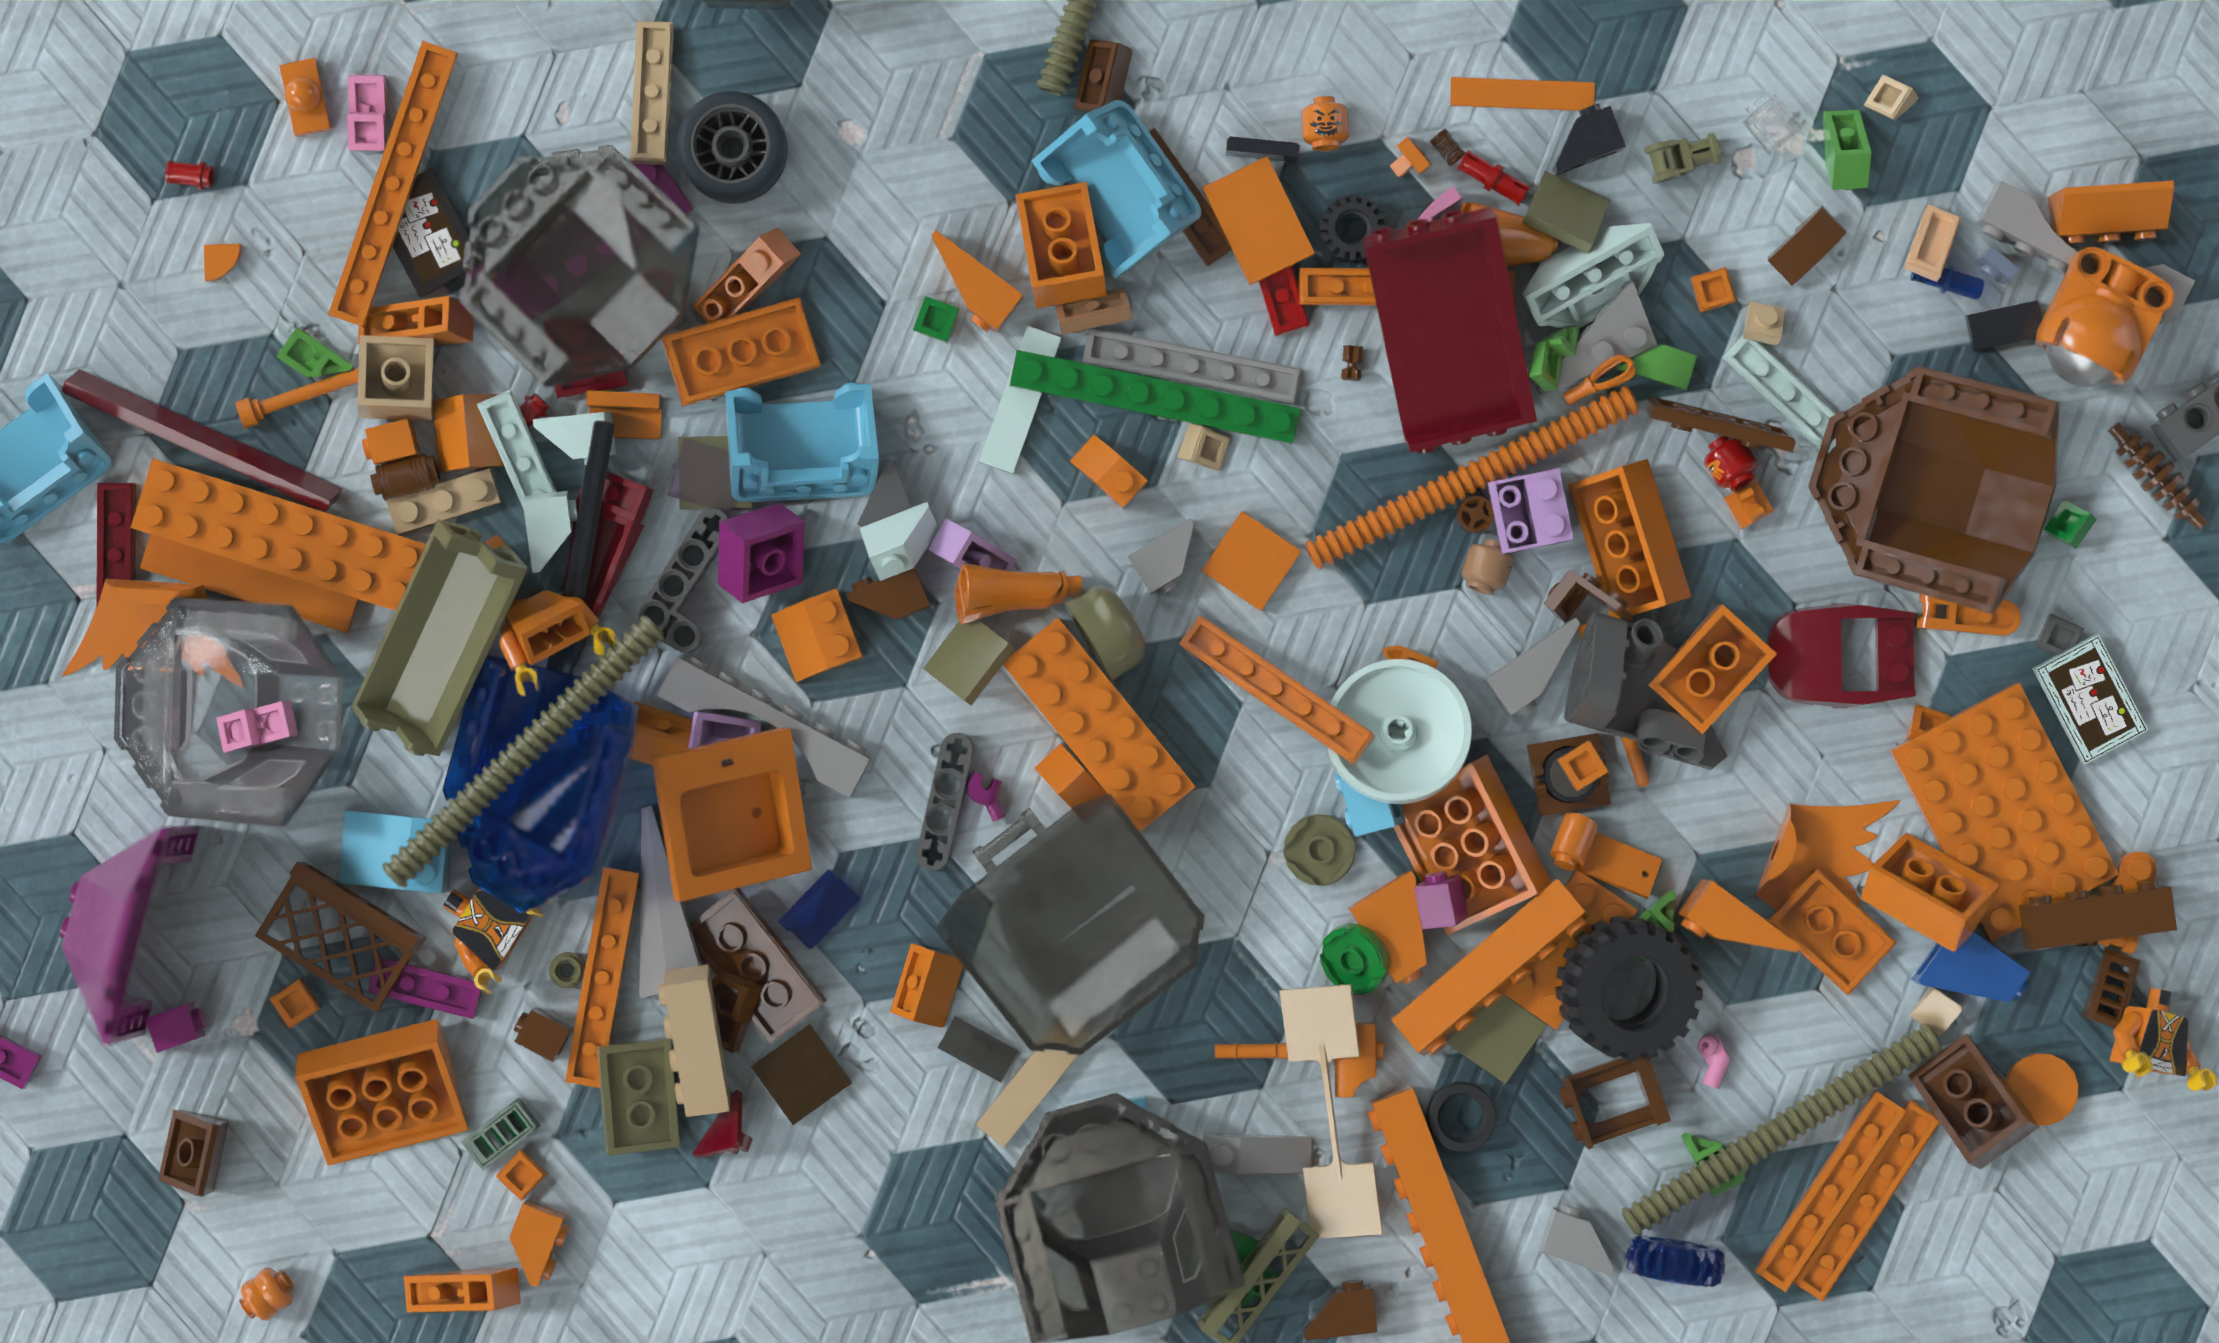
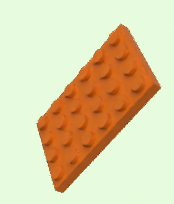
(2004, 805)

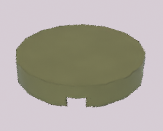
(1319, 849)

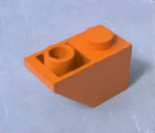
(535, 1239)

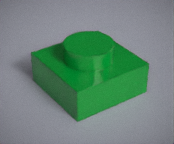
(936, 319)
(2070, 524)

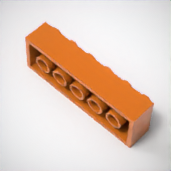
(1098, 724)

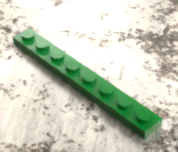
(1154, 397)

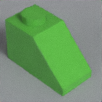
(1846, 149)

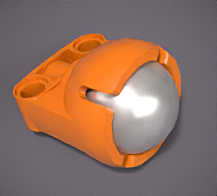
(2101, 320)

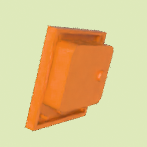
(732, 819)

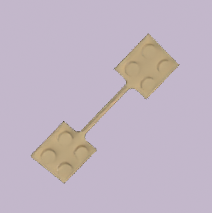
(1323, 1028)

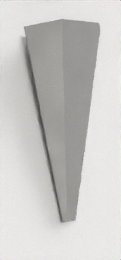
(664, 926)

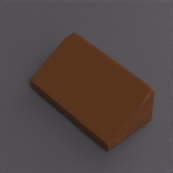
(1102, 75)

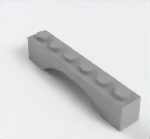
(2018, 219)
(698, 690)

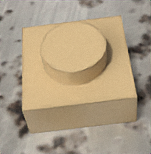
(1763, 323)

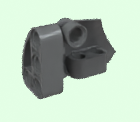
(1614, 697)

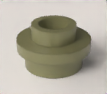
(556, 974)

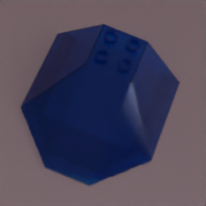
(557, 814)

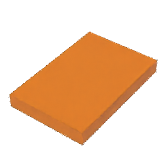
(1258, 221)
(1832, 931)

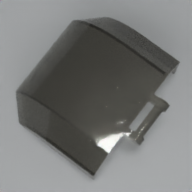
(1073, 926)

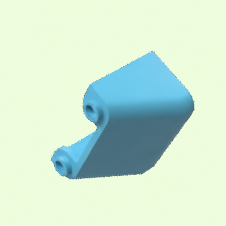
(1129, 181)
(802, 446)
(45, 458)

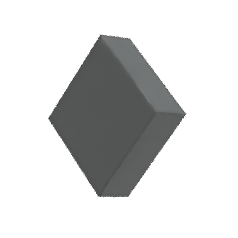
(2058, 635)

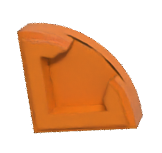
(220, 260)

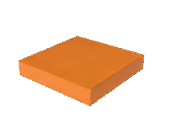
(1251, 561)

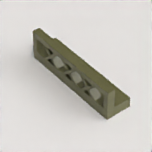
(1252, 1268)

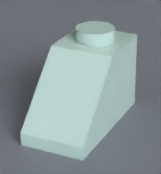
(572, 432)
(547, 524)
(899, 540)

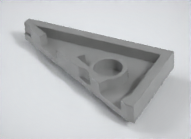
(1616, 331)

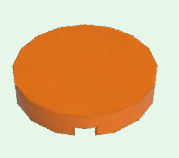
(2044, 1087)

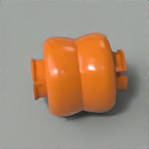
(266, 1294)

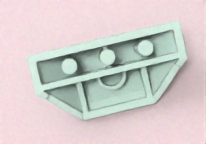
(1578, 284)

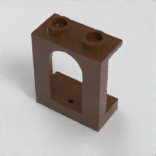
(1595, 1132)

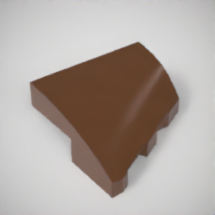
(734, 1004)

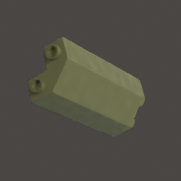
(439, 638)

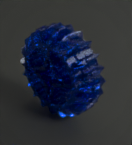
(1675, 1261)

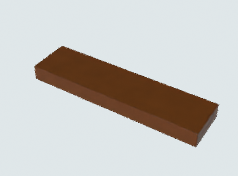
(1204, 233)

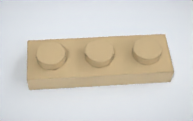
(444, 502)

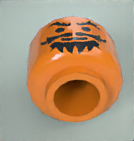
(1325, 124)

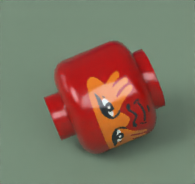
(1730, 463)

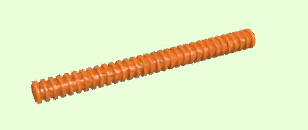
(1472, 477)

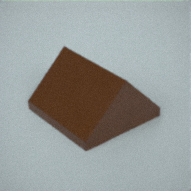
(193, 1152)

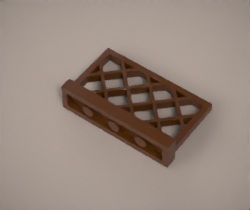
(354, 907)

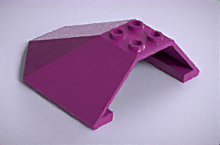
(107, 927)

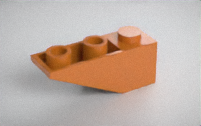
(748, 277)

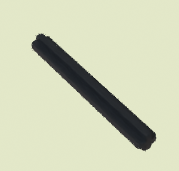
(589, 508)

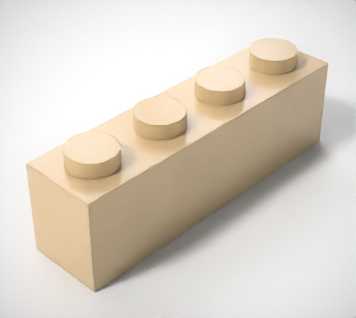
(696, 1040)

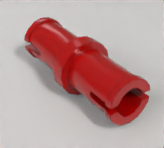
(1493, 177)

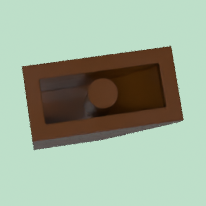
(1344, 1313)

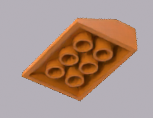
(1477, 835)
(381, 1092)

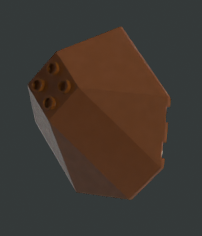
(1940, 485)

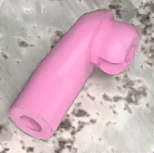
(1716, 1058)

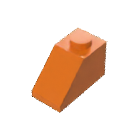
(1109, 471)

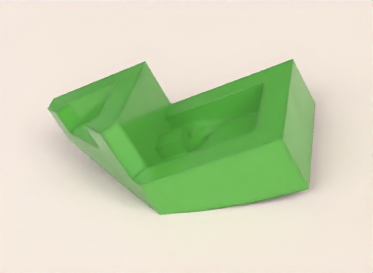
(1548, 356)
(1664, 366)

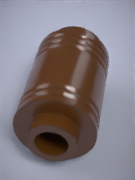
(405, 476)

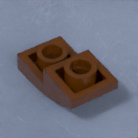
(1807, 245)

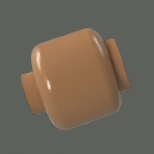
(1487, 567)

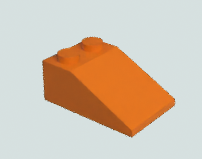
(1061, 245)
(1712, 668)
(1722, 916)

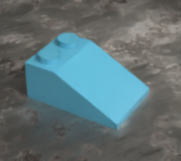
(373, 838)

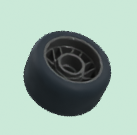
(724, 119)

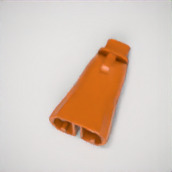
(992, 591)

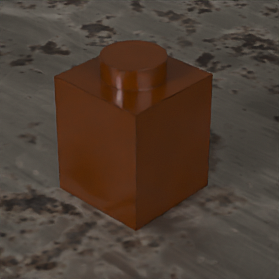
(542, 1033)

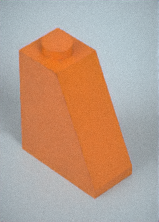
(1396, 921)

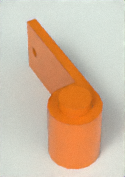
(1601, 857)

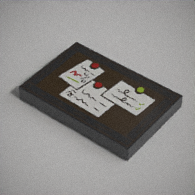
(430, 236)

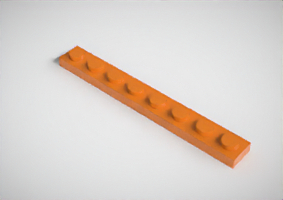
(393, 184)

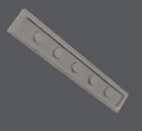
(1191, 366)

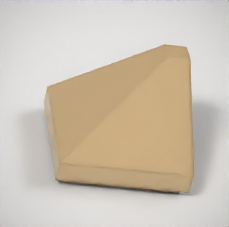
(1891, 98)

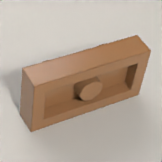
(1095, 312)

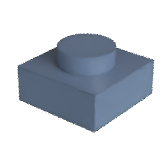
(1996, 266)

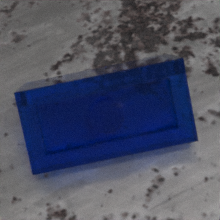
(819, 909)

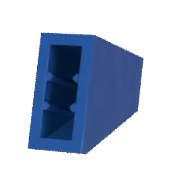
(1974, 970)

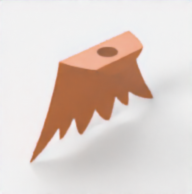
(124, 616)
(1821, 840)

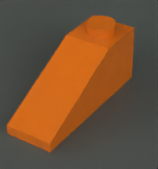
(983, 292)
(434, 318)
(462, 1290)

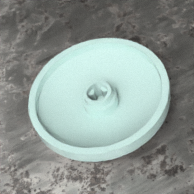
(1417, 729)

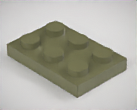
(637, 1096)

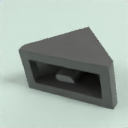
(887, 497)

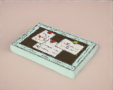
(2090, 699)

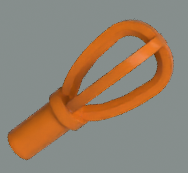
(1589, 384)

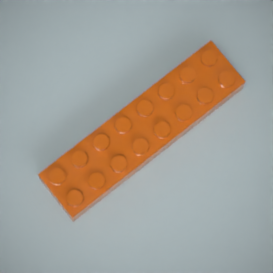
(276, 535)

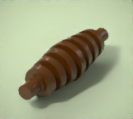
(2158, 476)

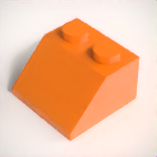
(817, 635)

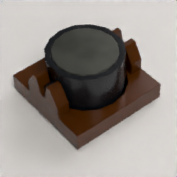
(1557, 783)

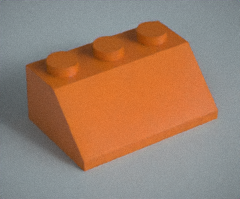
(2111, 211)
(1929, 891)

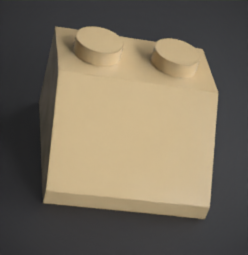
(395, 378)

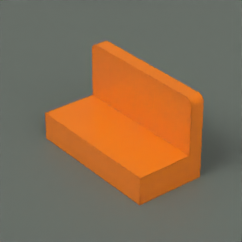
(632, 413)
(659, 733)
(927, 986)

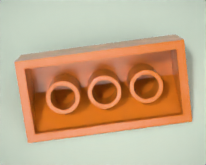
(1630, 537)

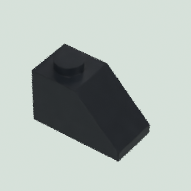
(1589, 139)

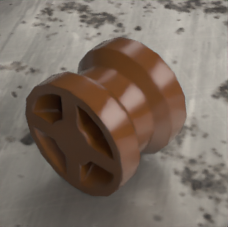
(1482, 511)

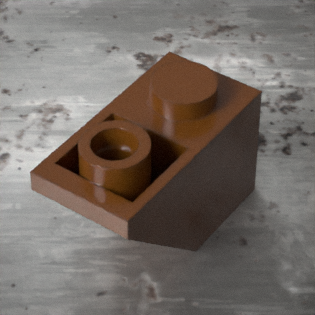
(892, 597)

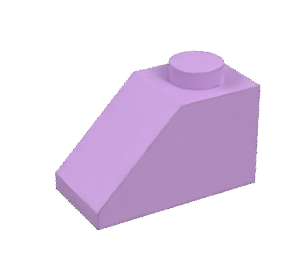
(964, 547)

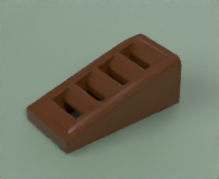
(2124, 993)

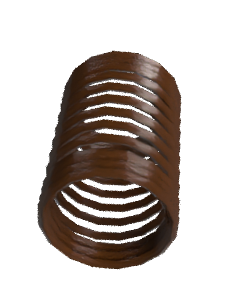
(1458, 152)

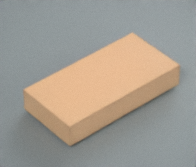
(1932, 243)

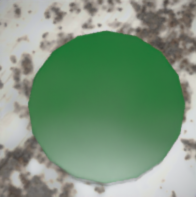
(1355, 958)

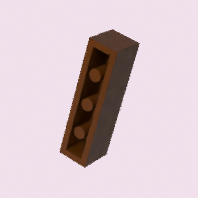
(2098, 916)

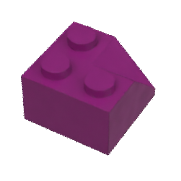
(761, 552)

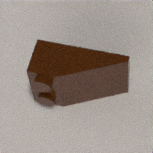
(1973, 1102)

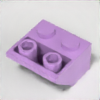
(1530, 511)

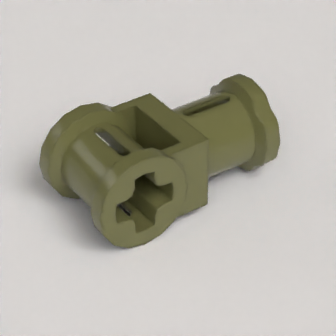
(1676, 157)

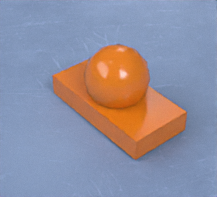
(305, 97)

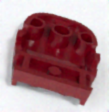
(1811, 655)

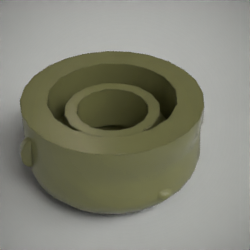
(1108, 630)

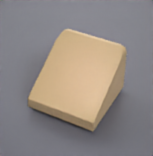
(1204, 447)
(1936, 1011)

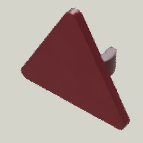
(725, 1132)

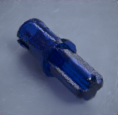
(1954, 282)

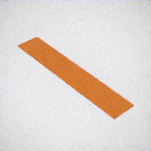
(1521, 93)

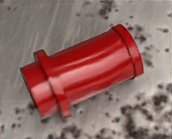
(189, 174)
(533, 408)

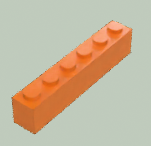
(1490, 968)

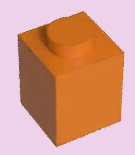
(391, 442)

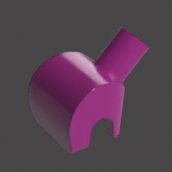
(985, 796)

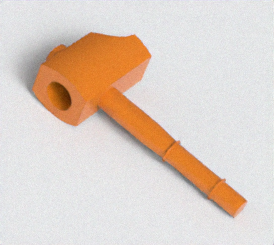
(1348, 1071)

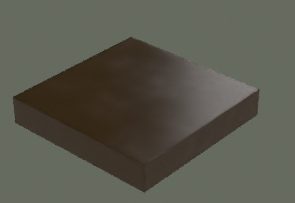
(801, 1074)

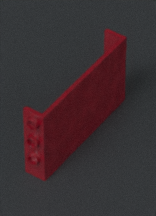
(1449, 329)

